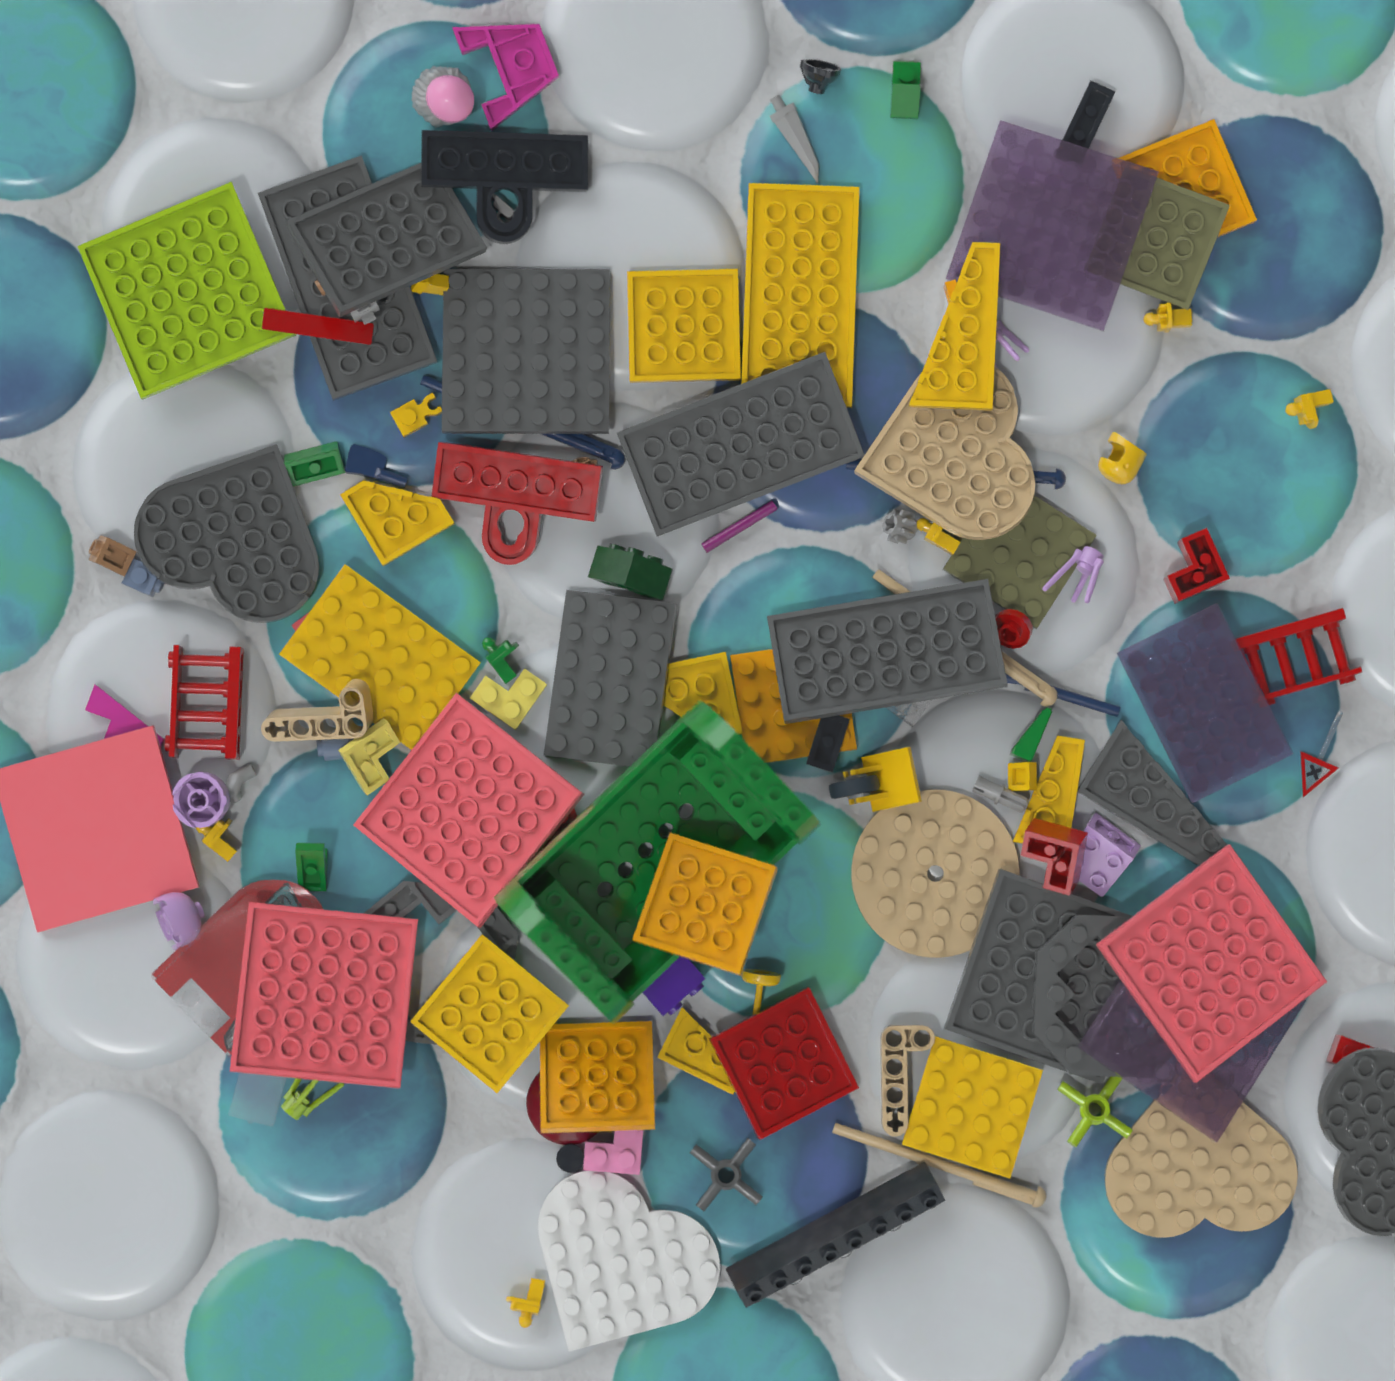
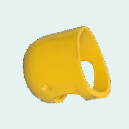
(1123, 461)

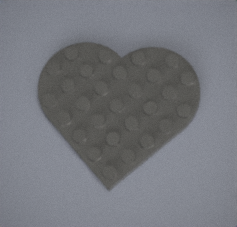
(232, 532)
(1359, 1122)

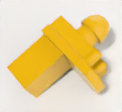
(433, 285)
(1168, 318)
(1305, 406)
(937, 537)
(215, 842)
(531, 1305)

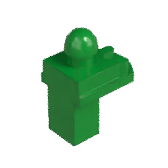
(496, 657)

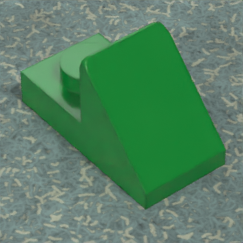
(905, 90)
(312, 866)

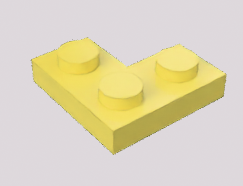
(513, 704)
(363, 754)

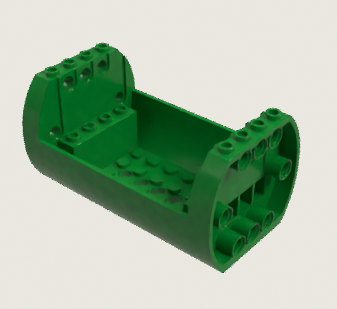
(735, 808)

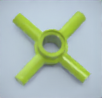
(1087, 1119)

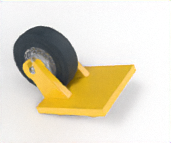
(888, 778)

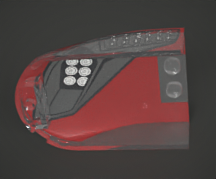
(208, 965)

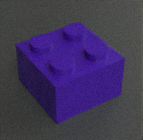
(674, 985)

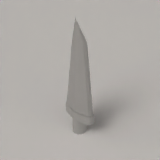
(790, 125)

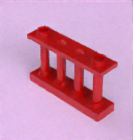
(1303, 631)
(229, 689)

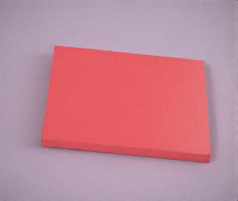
(468, 809)
(95, 829)
(1211, 963)
(324, 995)

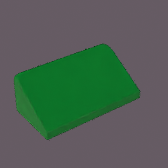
(314, 463)

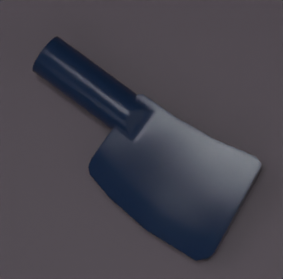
(371, 464)

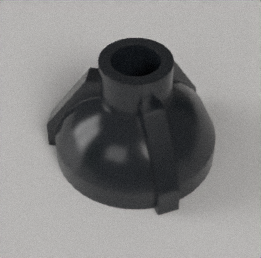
(819, 74)

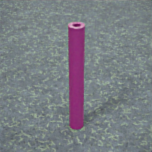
(739, 526)

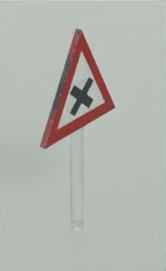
(1314, 769)

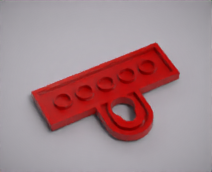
(515, 483)

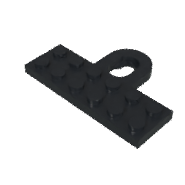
(504, 162)

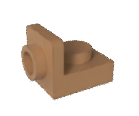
(111, 555)

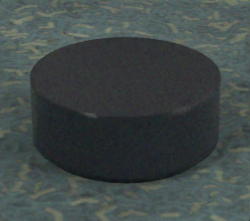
(570, 1158)

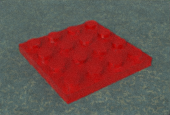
(783, 1063)

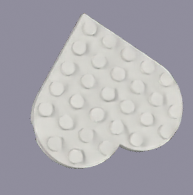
(619, 1263)

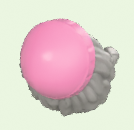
(442, 96)

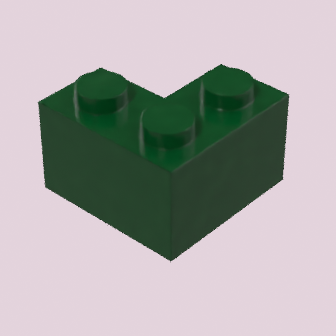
(630, 571)

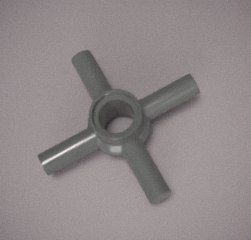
(735, 1183)

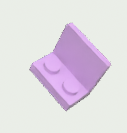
(1105, 855)

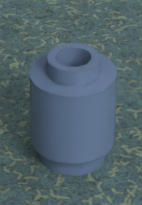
(330, 747)

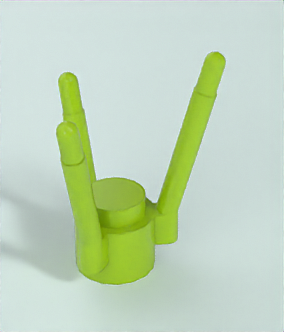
(297, 1103)

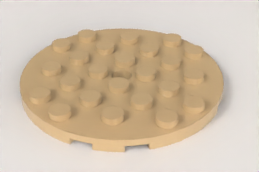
(894, 862)

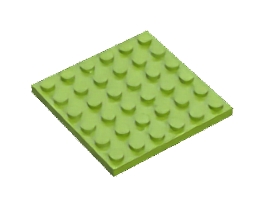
(184, 290)

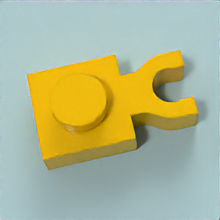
(412, 417)

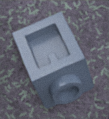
(141, 579)

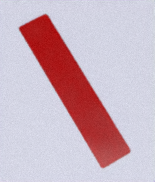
(317, 326)

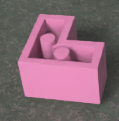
(616, 1156)

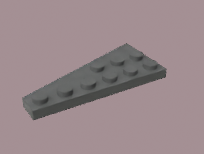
(1143, 794)

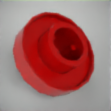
(1013, 628)

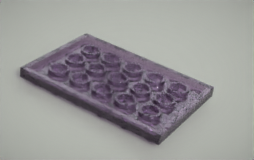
(1205, 703)

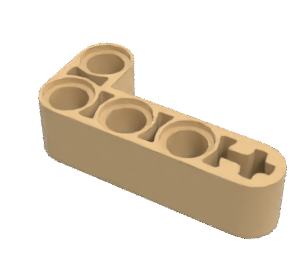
(317, 716)
(900, 1079)

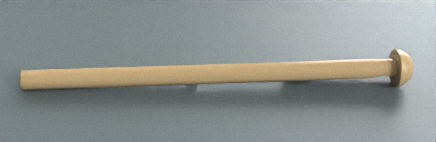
(1012, 668)
(979, 1179)

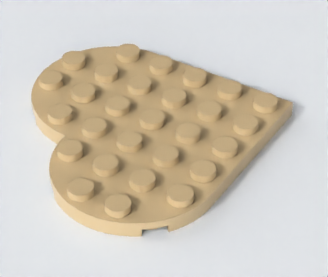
(955, 464)
(1175, 1176)

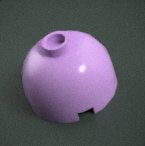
(200, 799)
(178, 916)

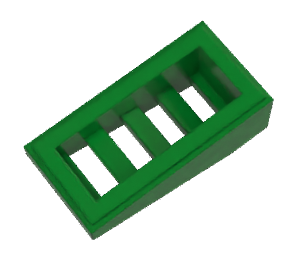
(1028, 743)

